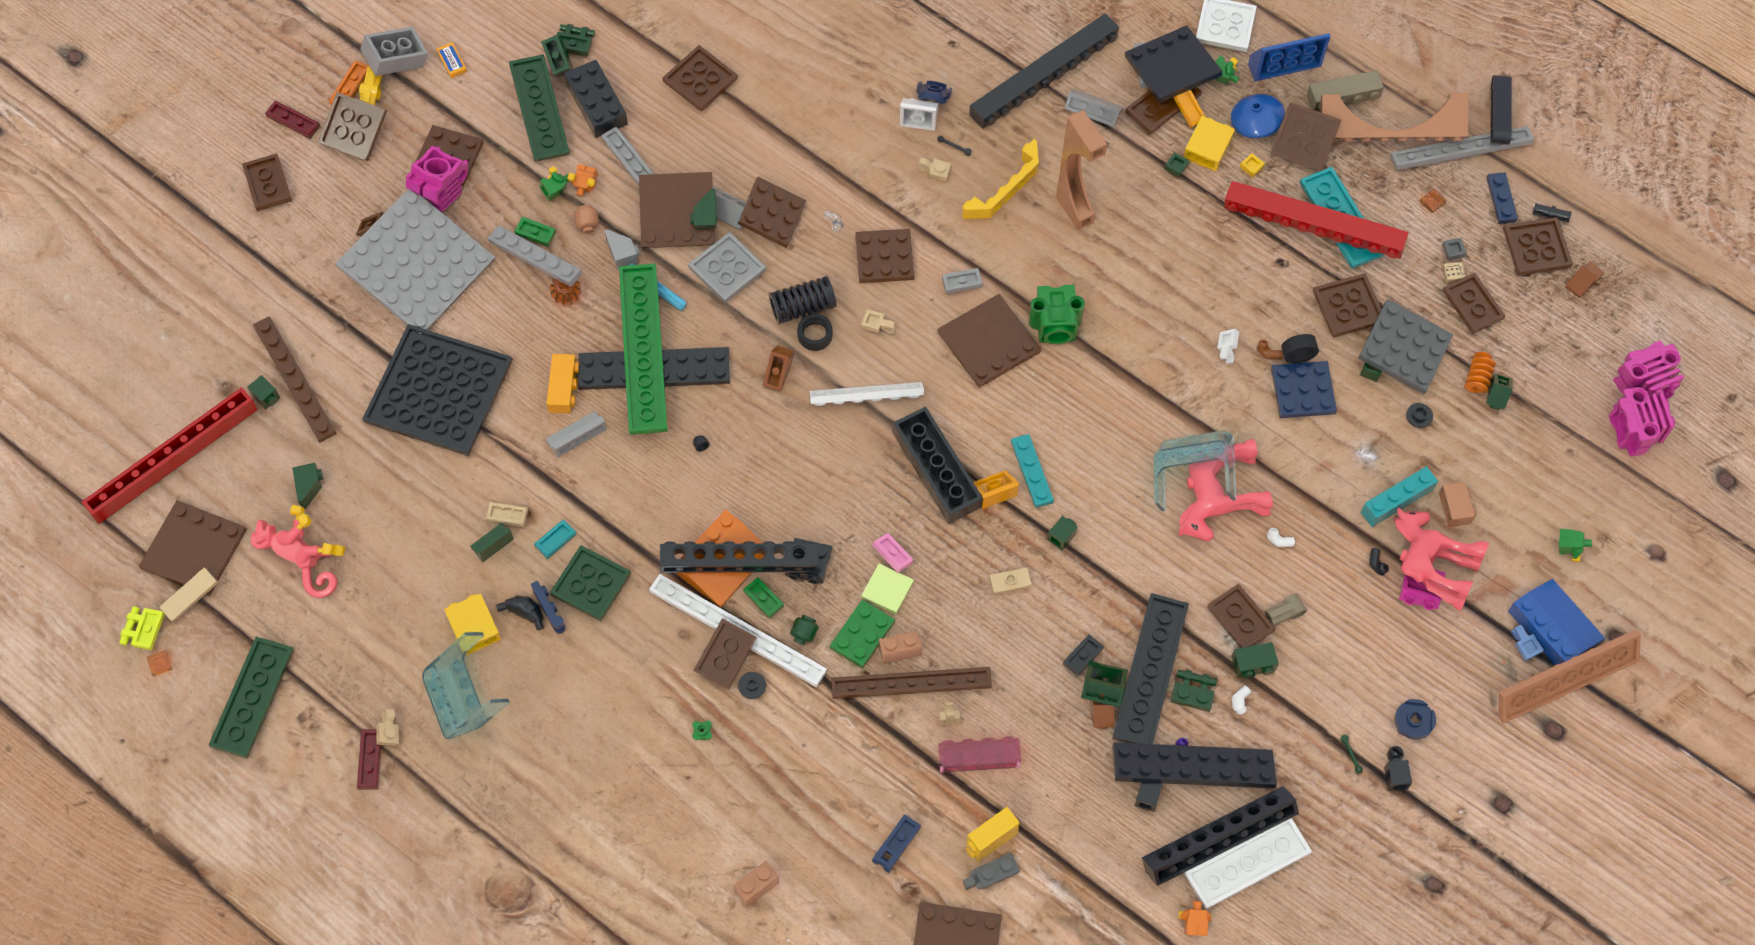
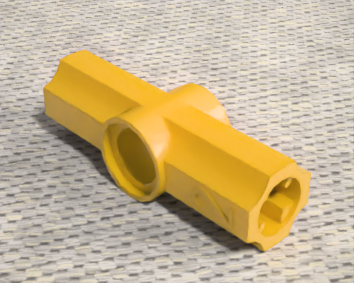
(370, 90)

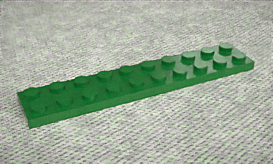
(642, 349)

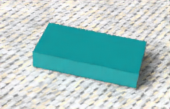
(555, 539)

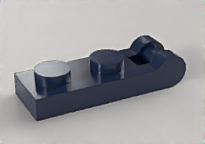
(548, 607)
(896, 843)

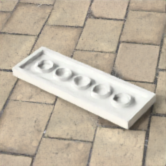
(1247, 863)

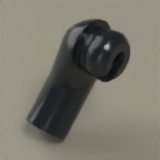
(1374, 562)

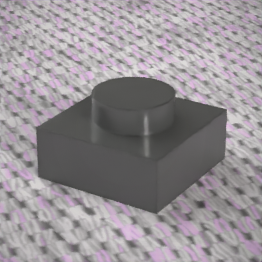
(1454, 249)

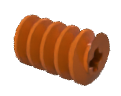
(1480, 373)

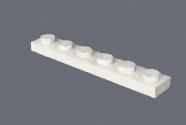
(858, 394)

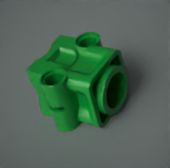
(1056, 314)

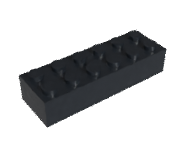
(937, 465)

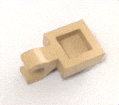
(937, 170)
(875, 321)
(949, 716)
(387, 731)

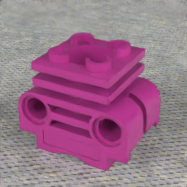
(437, 177)
(1651, 370)
(1641, 420)

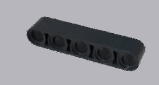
(1501, 110)

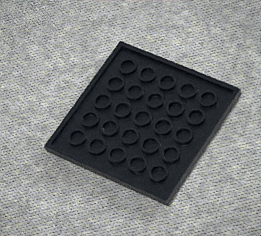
(437, 389)

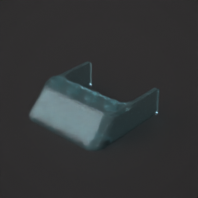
(1192, 450)
(453, 691)

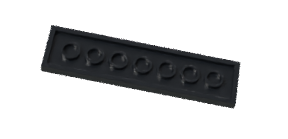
(680, 368)
(1150, 670)
(1194, 765)

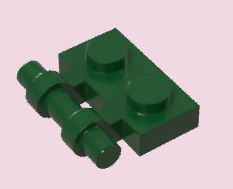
(574, 43)
(1193, 696)

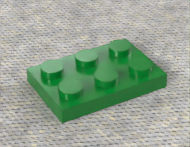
(862, 633)

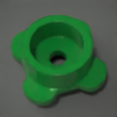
(706, 734)

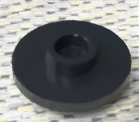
(1419, 415)
(752, 685)

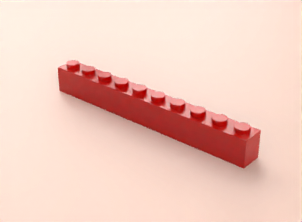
(1316, 220)
(169, 455)

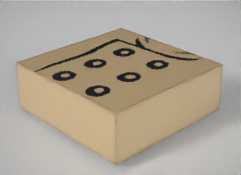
(1453, 272)

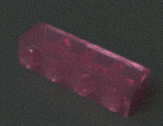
(979, 755)

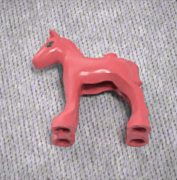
(1211, 497)
(1429, 544)

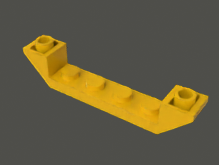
(977, 209)

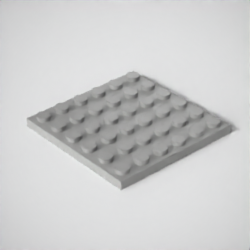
(415, 261)

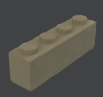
(1352, 89)

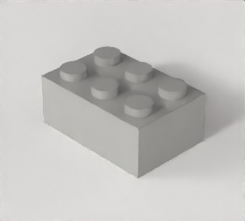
(394, 51)

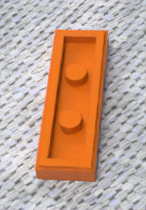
(352, 80)

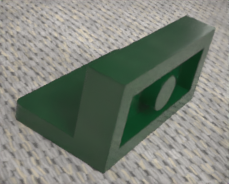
(492, 542)

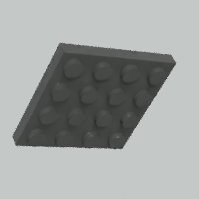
(1405, 346)

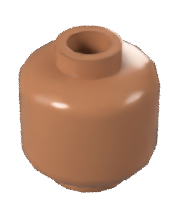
(586, 218)

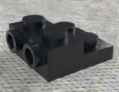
(813, 577)

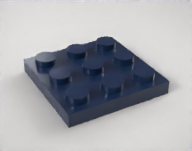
(1303, 389)

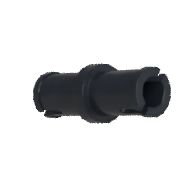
(1552, 212)

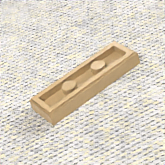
(188, 594)

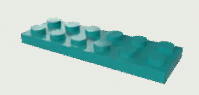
(1329, 192)

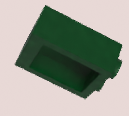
(1111, 689)

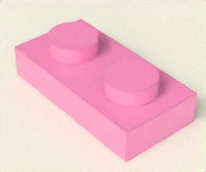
(892, 552)

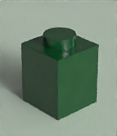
(263, 392)
(1062, 532)

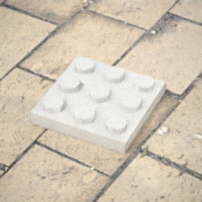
(1226, 24)

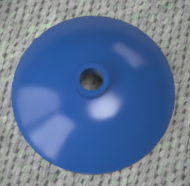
(1258, 122)

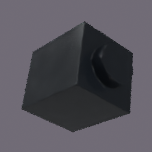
(1397, 774)
(1148, 796)

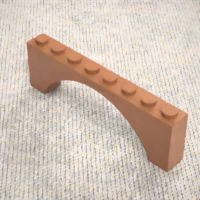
(1447, 122)
(1079, 140)

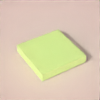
(887, 589)

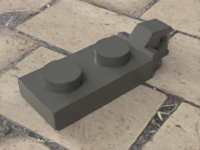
(992, 873)

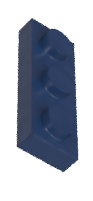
(1502, 198)

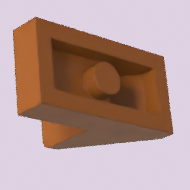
(1584, 279)

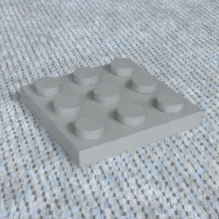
(727, 267)

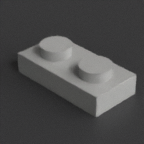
(962, 281)

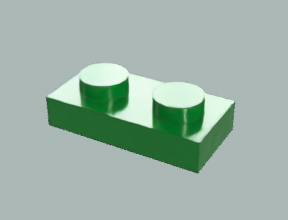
(535, 231)
(763, 598)

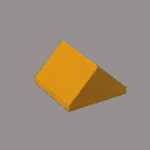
(997, 488)

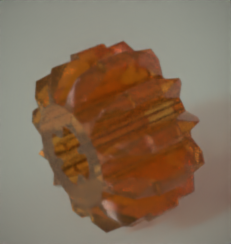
(563, 292)

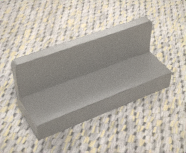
(1094, 107)
(728, 208)
(576, 433)

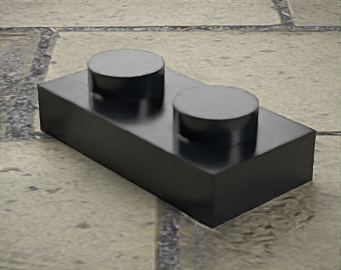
(1080, 657)

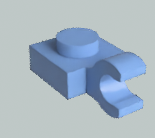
(1526, 645)

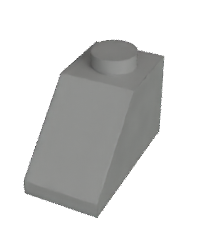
(621, 249)

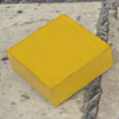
(1252, 165)

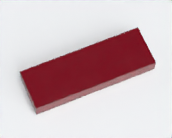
(292, 119)
(369, 761)

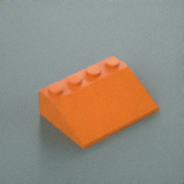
(721, 586)

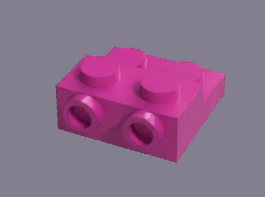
(1416, 593)

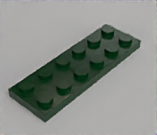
(539, 108)
(251, 697)

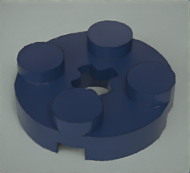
(933, 90)
(1409, 729)

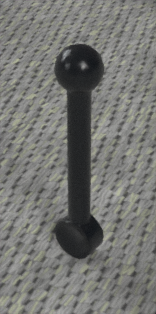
(967, 151)

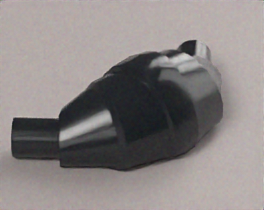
(525, 608)

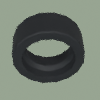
(815, 345)
(1300, 348)

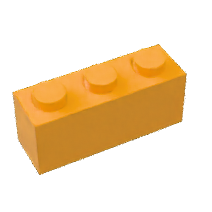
(562, 383)

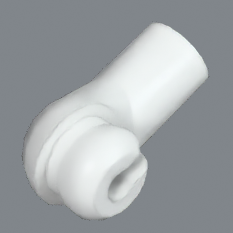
(1274, 537)
(1238, 700)

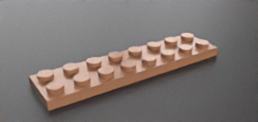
(1569, 676)

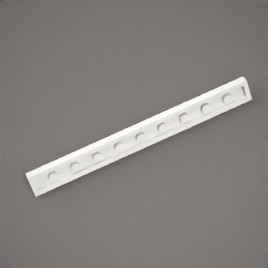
(712, 615)

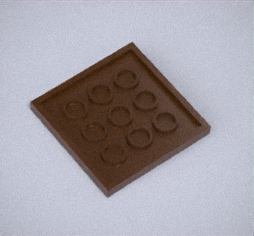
(667, 206)
(989, 340)
(191, 542)
(956, 926)

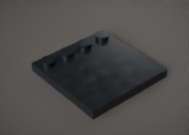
(1173, 64)

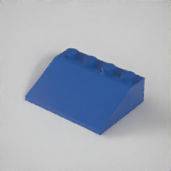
(1288, 57)
(1555, 622)

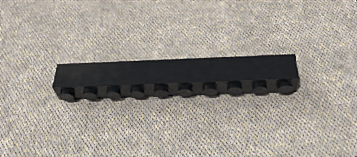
(1044, 71)

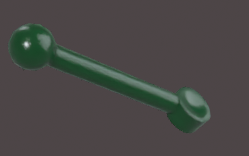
(1344, 739)

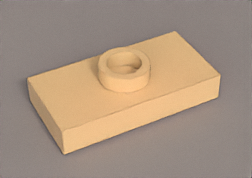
(506, 514)
(1010, 581)

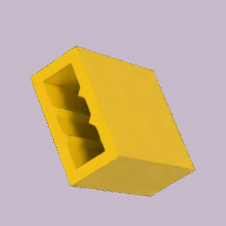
(1209, 143)
(473, 616)
(992, 834)

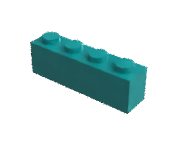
(1399, 496)

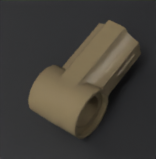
(1291, 607)

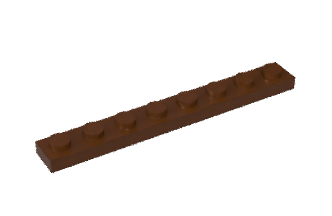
(294, 379)
(911, 682)

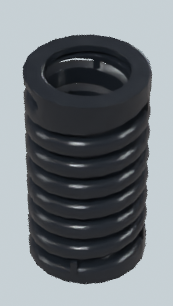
(787, 295)

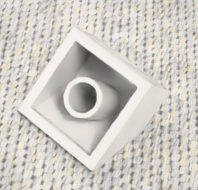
(918, 114)

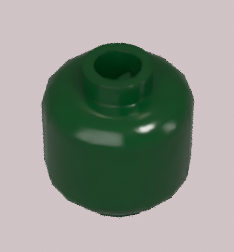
(804, 630)

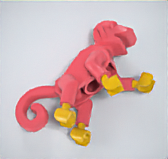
(292, 547)

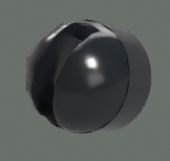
(700, 443)
(1391, 754)

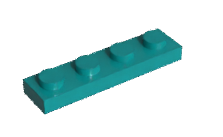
(1032, 471)

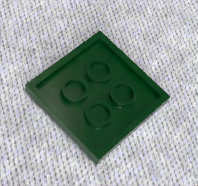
(590, 583)

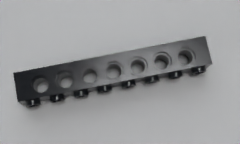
(730, 564)
(1220, 835)

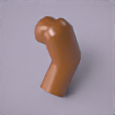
(1267, 353)

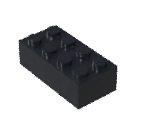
(595, 98)

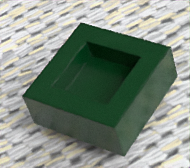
(1176, 164)

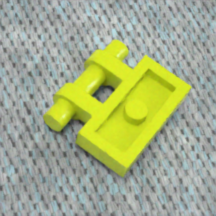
(146, 631)

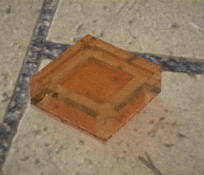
(1433, 200)
(159, 663)

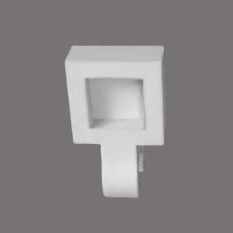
(1227, 341)

